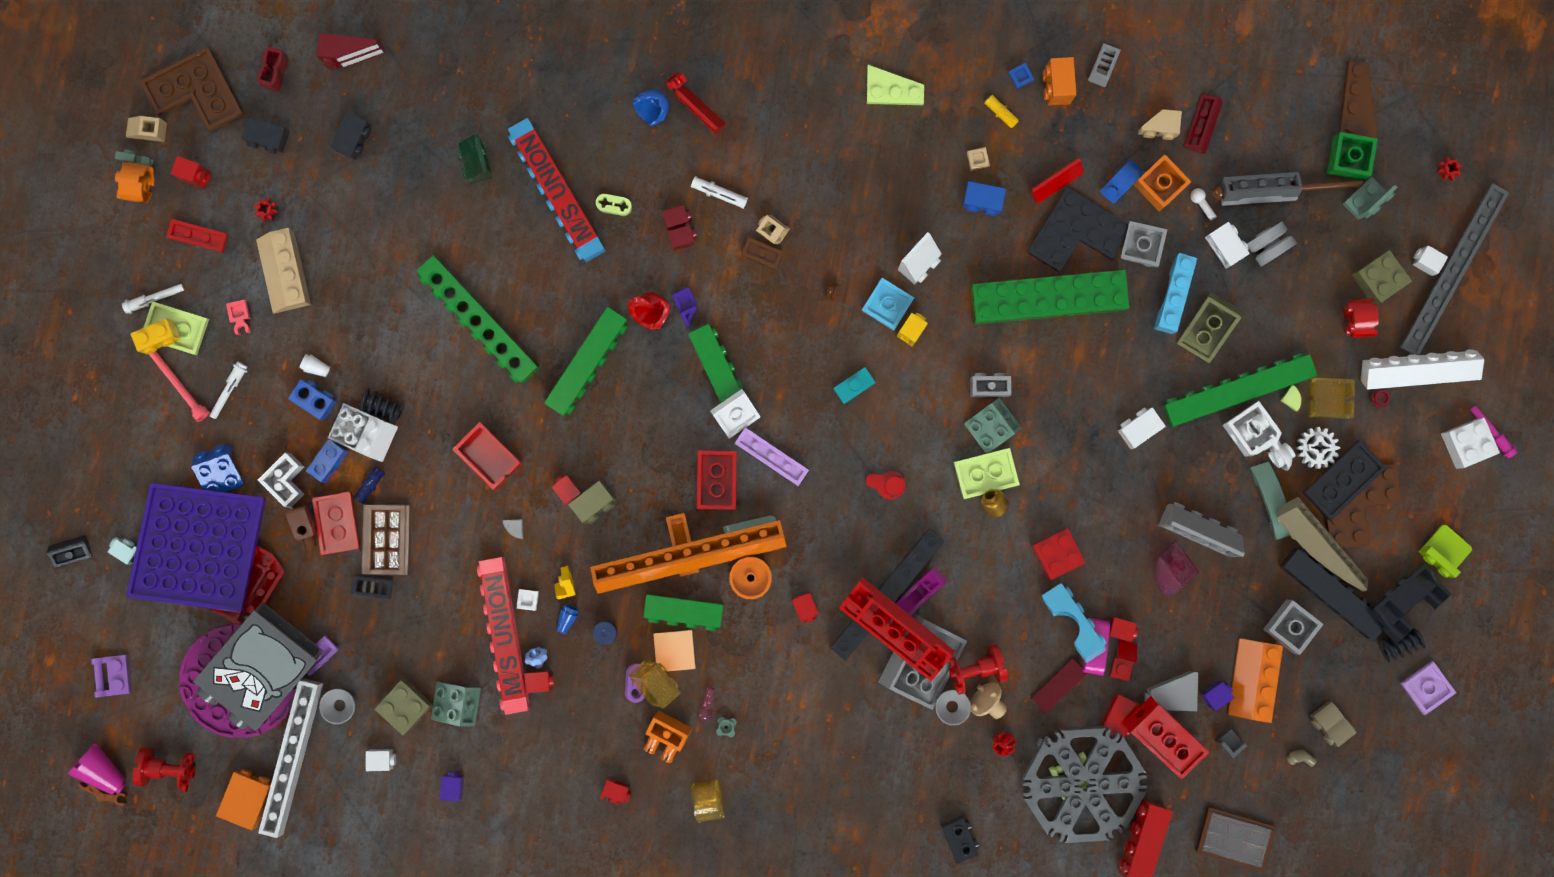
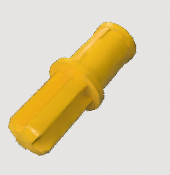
(1001, 111)

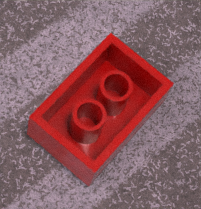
(717, 480)

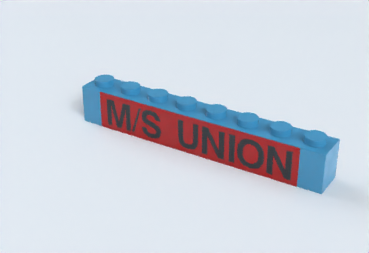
(556, 189)

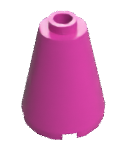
(98, 771)

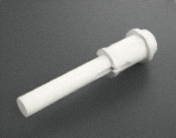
(143, 301)
(232, 381)

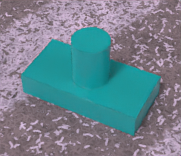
(854, 385)

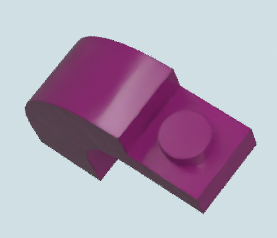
(921, 591)

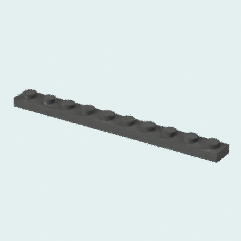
(1454, 270)

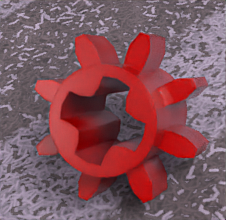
(1444, 169)
(260, 207)
(1004, 744)

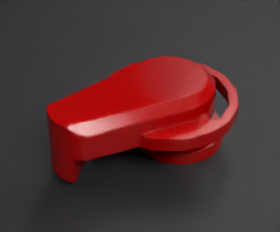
(887, 484)

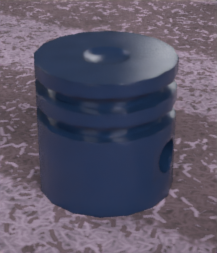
(605, 632)

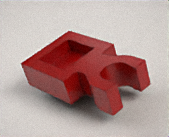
(675, 81)

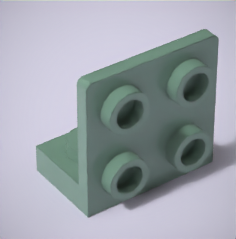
(1368, 198)
(993, 425)
(455, 704)

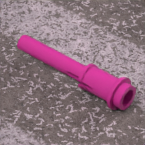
(1500, 440)

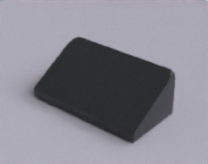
(69, 551)

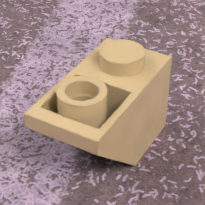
(1164, 124)
(146, 128)

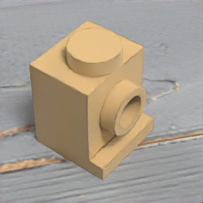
(765, 229)

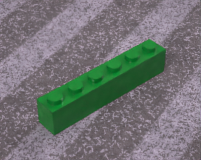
(586, 361)

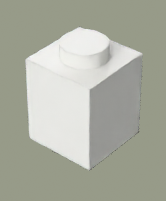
(1429, 260)
(380, 760)

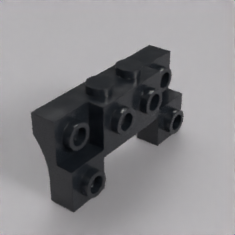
(1409, 593)

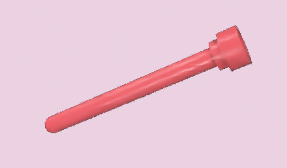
(198, 411)

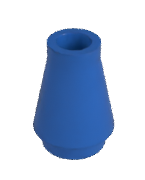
(567, 616)

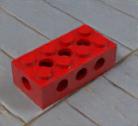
(1166, 737)

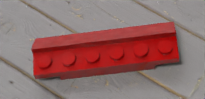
(897, 629)

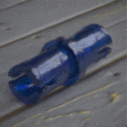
(369, 485)

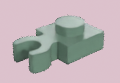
(129, 156)

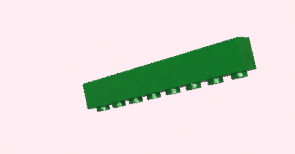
(1240, 390)

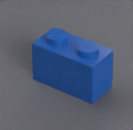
(983, 198)

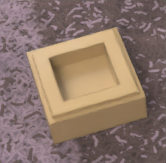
(978, 158)

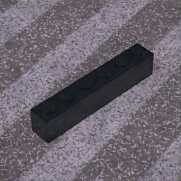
(1332, 593)

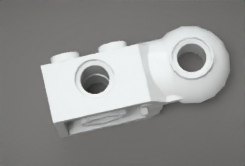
(1255, 432)

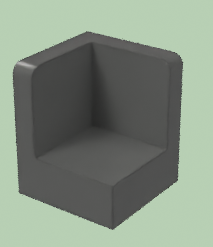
(1231, 743)

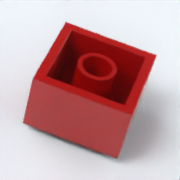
(1057, 554)

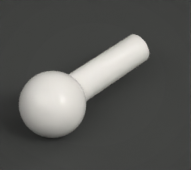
(1198, 196)

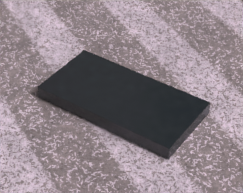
(1344, 480)

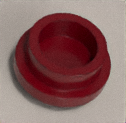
(1380, 397)

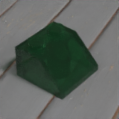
(475, 160)

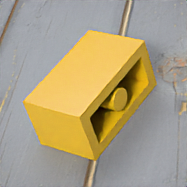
(912, 328)

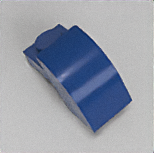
(1122, 181)

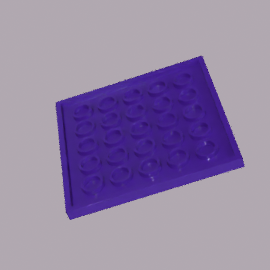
(196, 547)

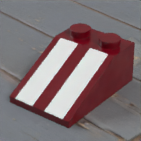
(345, 50)

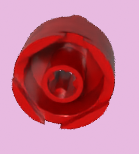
(1361, 318)

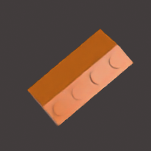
(1255, 680)

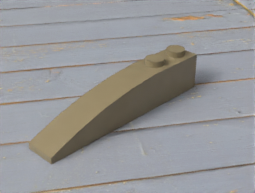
(1319, 543)

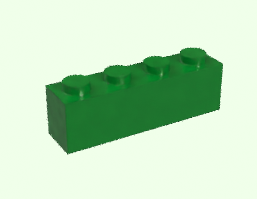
(714, 362)
(683, 611)

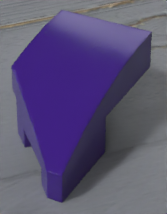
(686, 304)

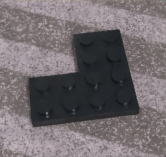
(1075, 221)

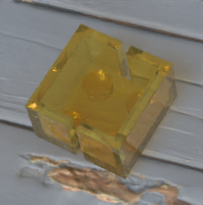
(1329, 398)
(654, 683)

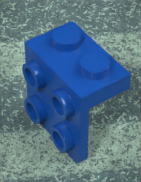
(216, 469)

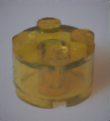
(707, 800)

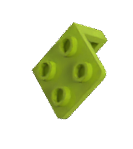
(1445, 551)

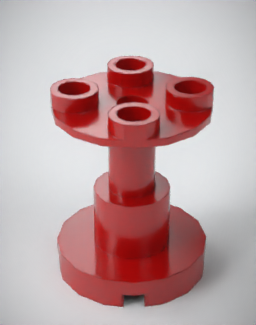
(984, 666)
(151, 767)

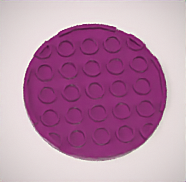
(216, 716)

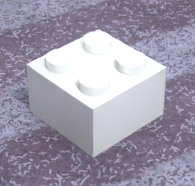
(1470, 443)

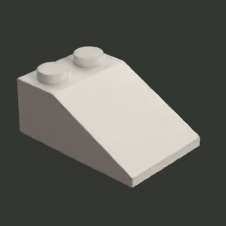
(920, 259)

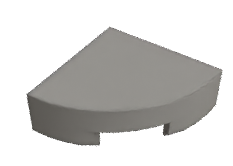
(514, 528)

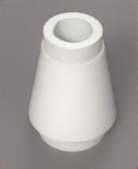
(312, 365)

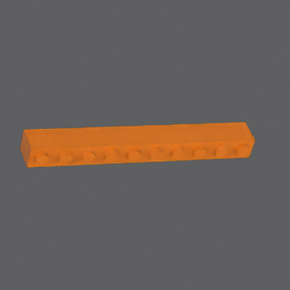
(688, 557)

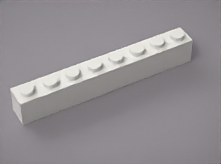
(290, 758)

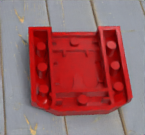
(263, 582)

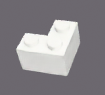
(278, 480)

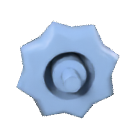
(536, 657)

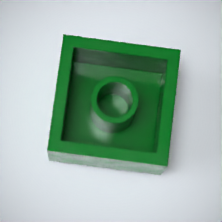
(1352, 156)

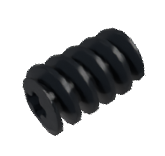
(381, 407)
(1411, 640)

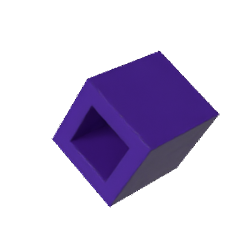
(1217, 695)
(452, 786)

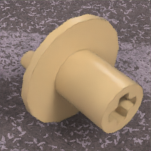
(987, 701)

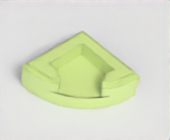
(1292, 398)

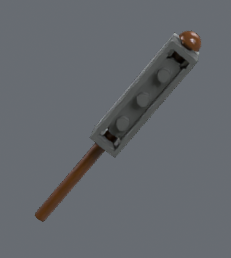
(1270, 188)

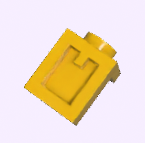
(566, 586)

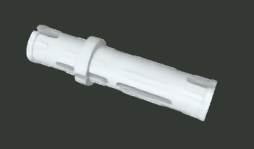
(719, 192)

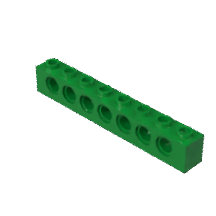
(434, 267)

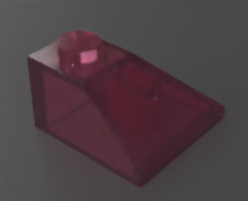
(1174, 570)

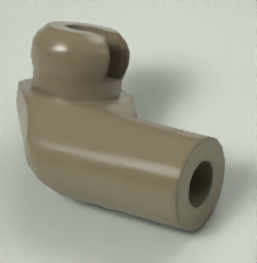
(1300, 756)

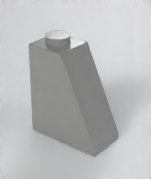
(1176, 693)

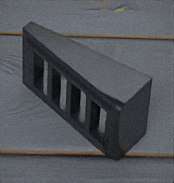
(371, 594)

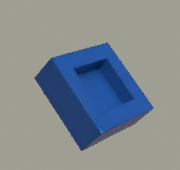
(1021, 76)

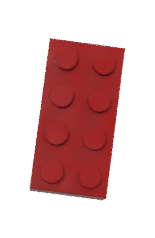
(1145, 840)

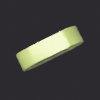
(614, 200)

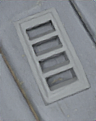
(1101, 76)

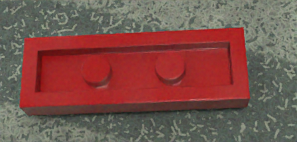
(197, 235)

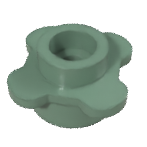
(730, 723)

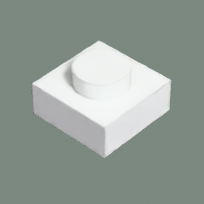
(527, 599)

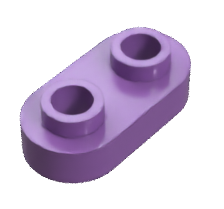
(629, 686)

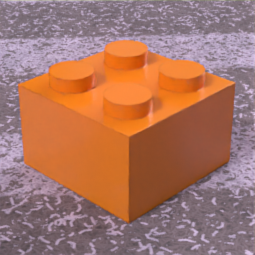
(1060, 81)
(1162, 183)

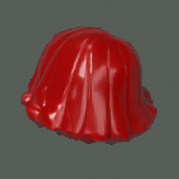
(649, 310)

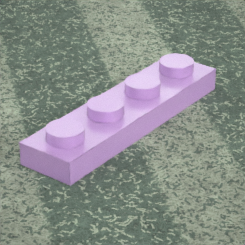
(771, 456)

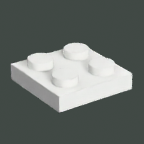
(735, 413)

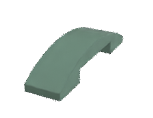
(1272, 496)

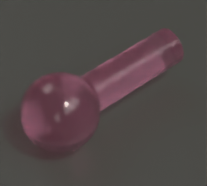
(705, 714)

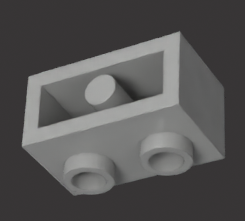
(990, 386)

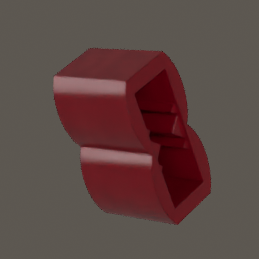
(271, 72)

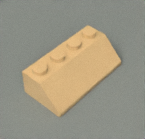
(283, 270)

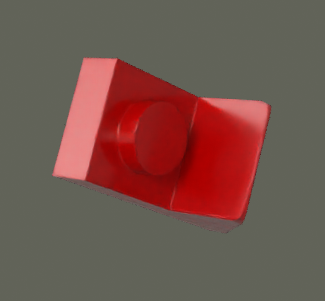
(1123, 660)

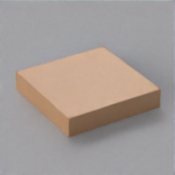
(675, 650)

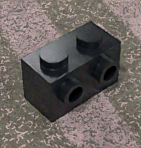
(959, 839)

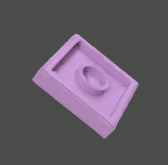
(1428, 687)

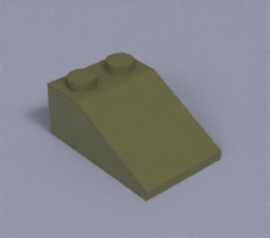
(1210, 327)

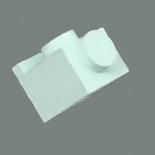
(123, 550)

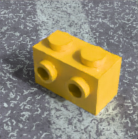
(155, 336)

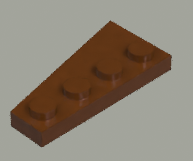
(1357, 103)

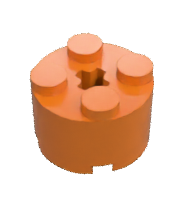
(135, 182)

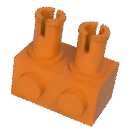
(668, 731)

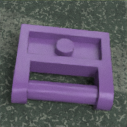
(118, 675)

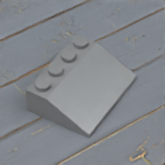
(1202, 531)
(907, 681)

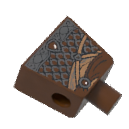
(303, 516)

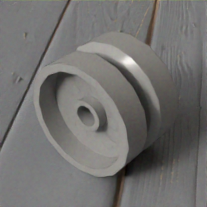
(1271, 243)

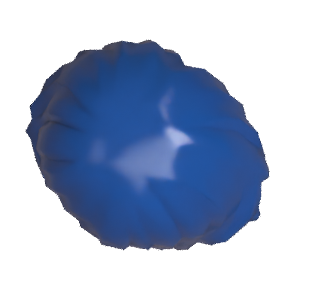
(651, 106)

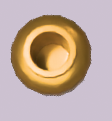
(994, 503)

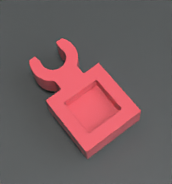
(238, 313)

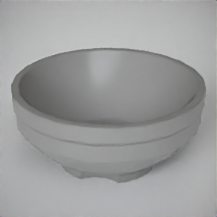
(328, 709)
(962, 712)

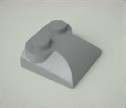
(1144, 244)

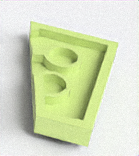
(892, 89)

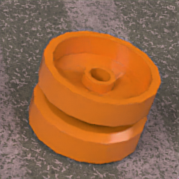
(739, 580)

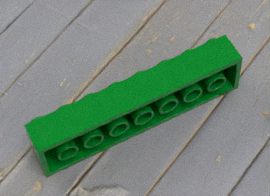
(1049, 297)

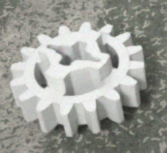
(1317, 440)

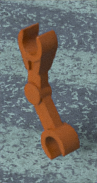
(102, 796)

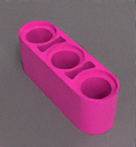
(1098, 664)

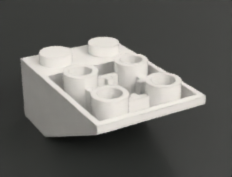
(362, 432)

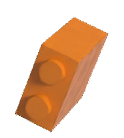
(245, 799)

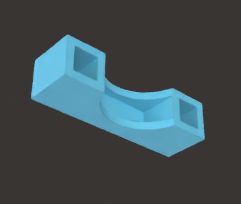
(1179, 283)
(1060, 602)

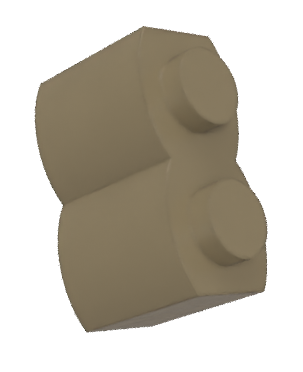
(1333, 724)

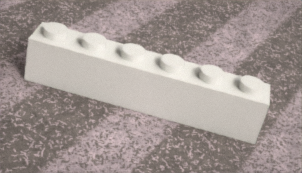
(1422, 369)

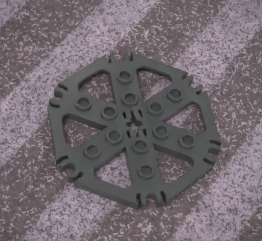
(1076, 773)

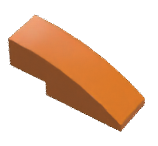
(679, 534)

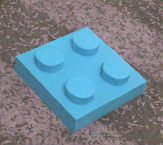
(887, 304)

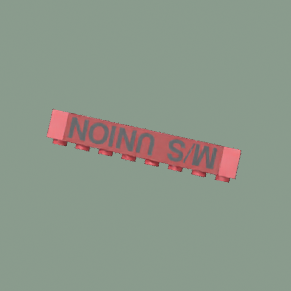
(504, 635)

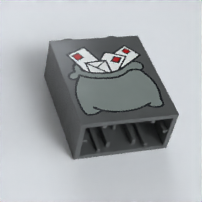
(257, 668)

